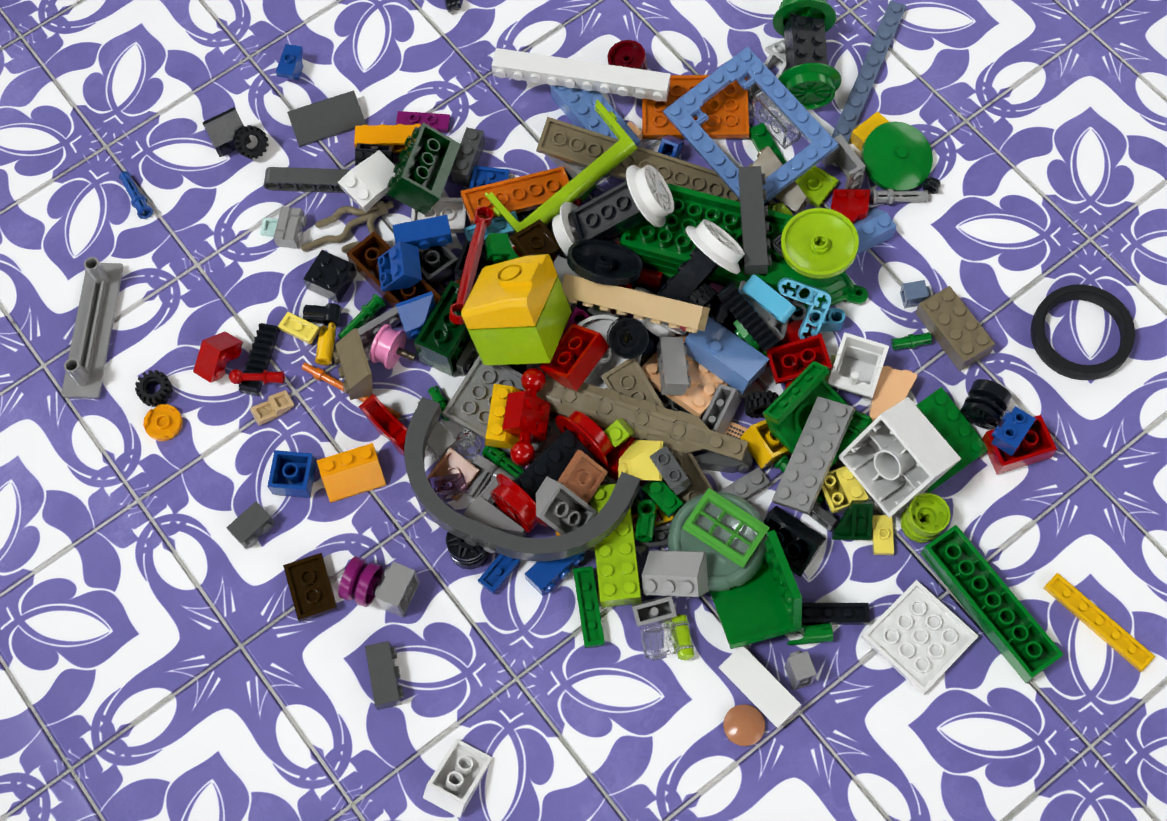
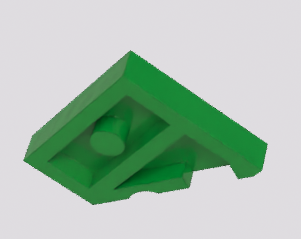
(742, 333)

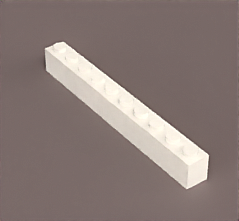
(581, 74)

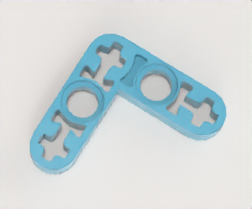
(811, 300)

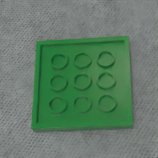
(954, 429)

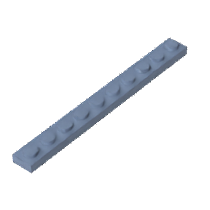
(869, 70)

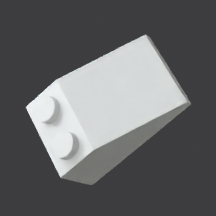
(368, 180)
(457, 778)

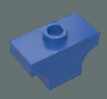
(291, 62)

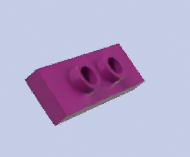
(437, 121)

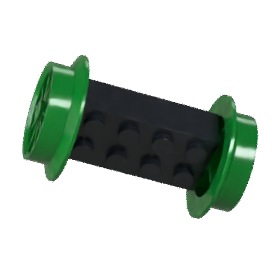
(804, 30)

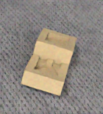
(273, 408)

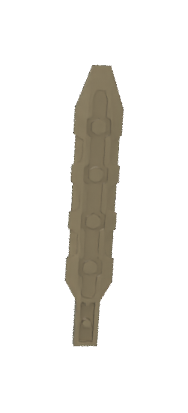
(649, 421)

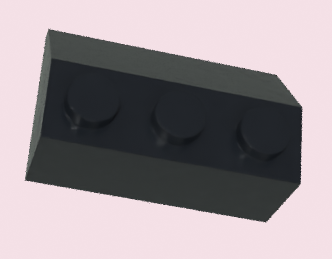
(797, 540)

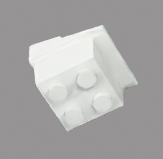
(858, 365)

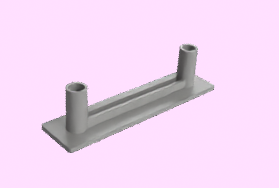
(92, 329)

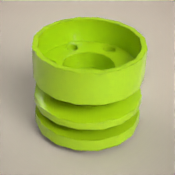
(930, 509)

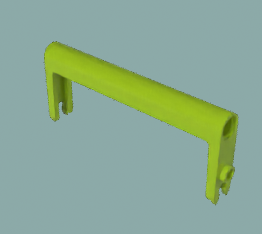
(580, 183)

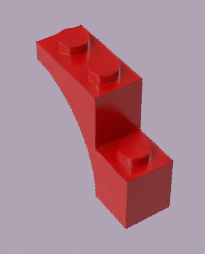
(384, 422)

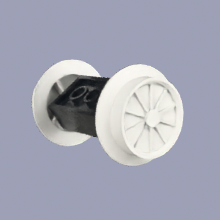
(621, 208)
(713, 249)

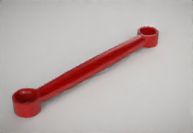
(471, 262)

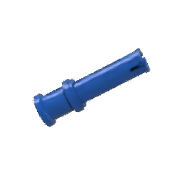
(137, 199)

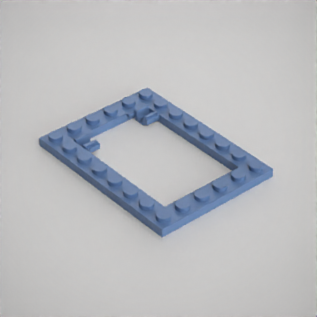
(738, 68)

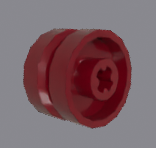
(627, 54)

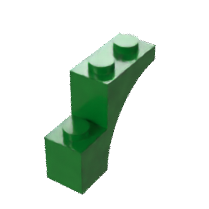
(499, 248)

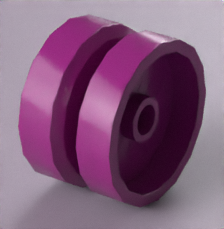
(360, 581)

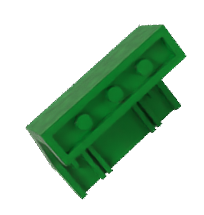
(792, 408)

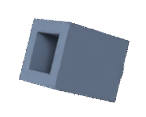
(914, 293)

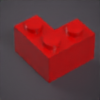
(215, 354)

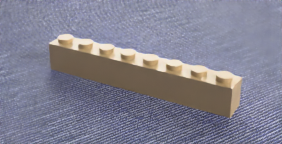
(639, 303)

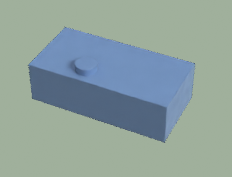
(726, 355)

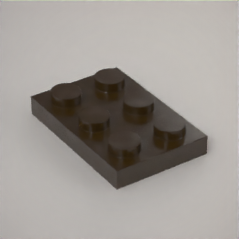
(310, 587)

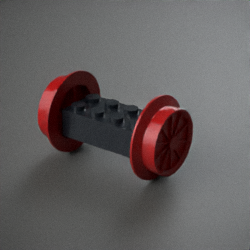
(518, 496)

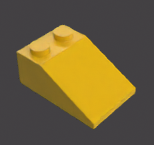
(764, 445)

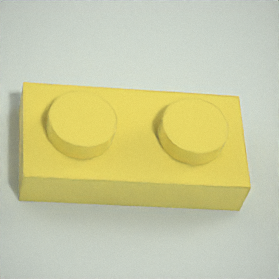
(298, 328)

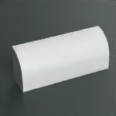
(760, 686)

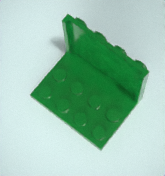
(765, 604)

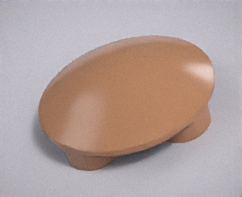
(744, 725)

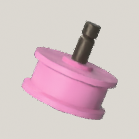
(389, 346)

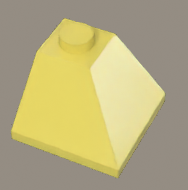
(637, 460)

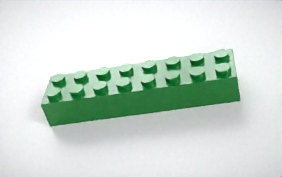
(991, 604)

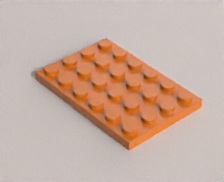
(726, 111)

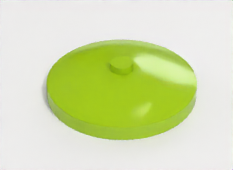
(819, 243)

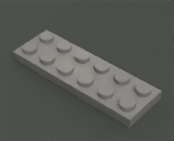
(813, 455)

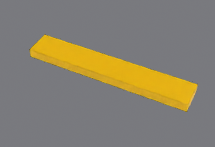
(1099, 622)

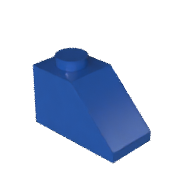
(671, 146)

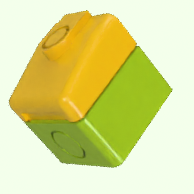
(517, 311)

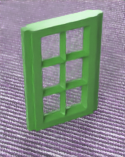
(726, 528)

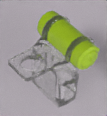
(667, 638)

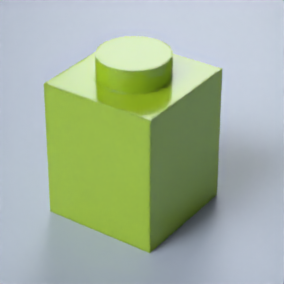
(619, 432)

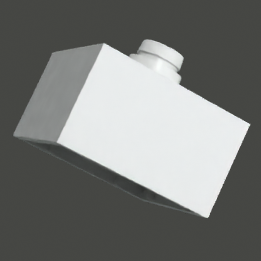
(898, 456)

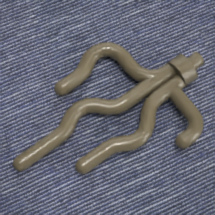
(370, 216)

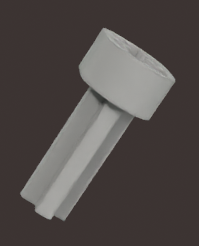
(487, 470)

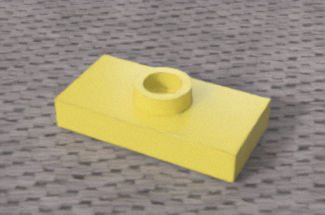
(882, 535)

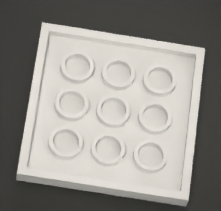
(919, 637)

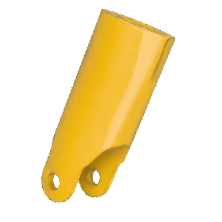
(326, 345)

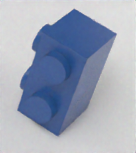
(1013, 430)

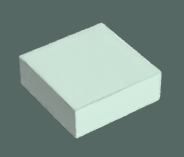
(268, 227)

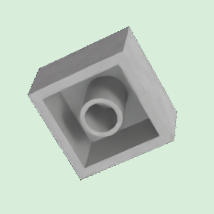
(397, 589)

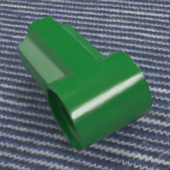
(645, 521)

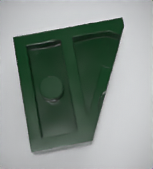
(855, 522)

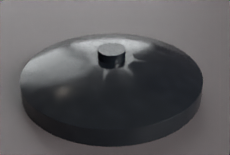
(604, 262)

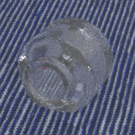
(468, 443)

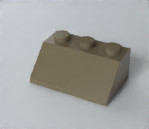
(353, 366)

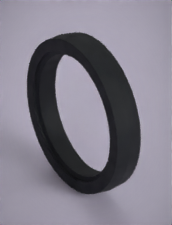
(1099, 297)

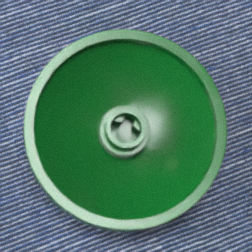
(897, 156)

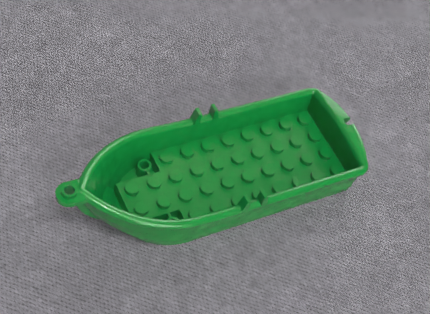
(670, 246)

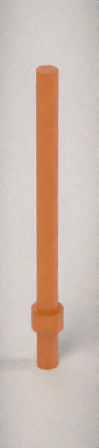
(320, 374)

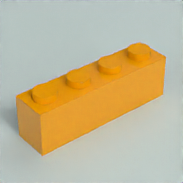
(384, 135)

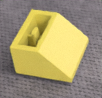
(841, 488)

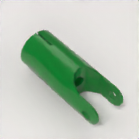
(814, 634)

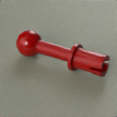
(237, 376)

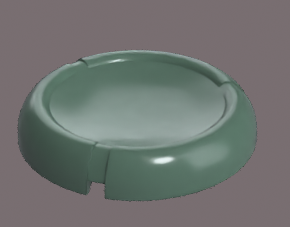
(721, 571)

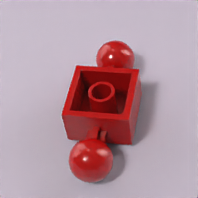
(527, 416)

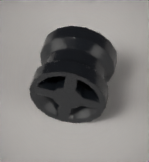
(452, 4)

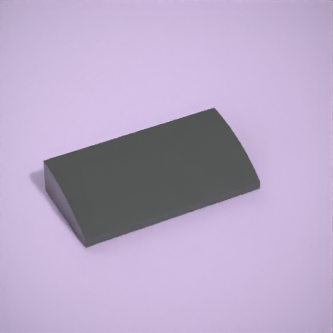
(326, 118)

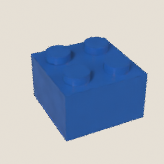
(292, 474)

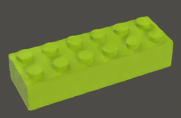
(616, 558)

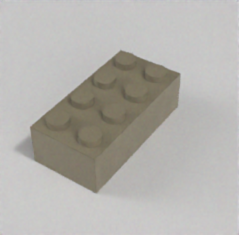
(955, 328)

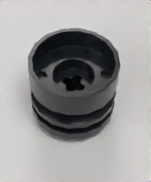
(633, 347)
(986, 404)
(464, 554)

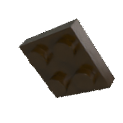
(535, 240)

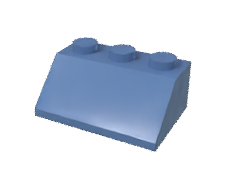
(874, 229)

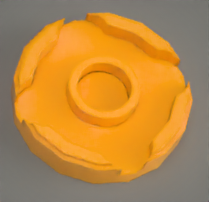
(163, 422)

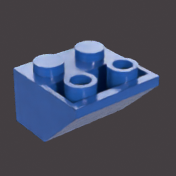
(399, 267)

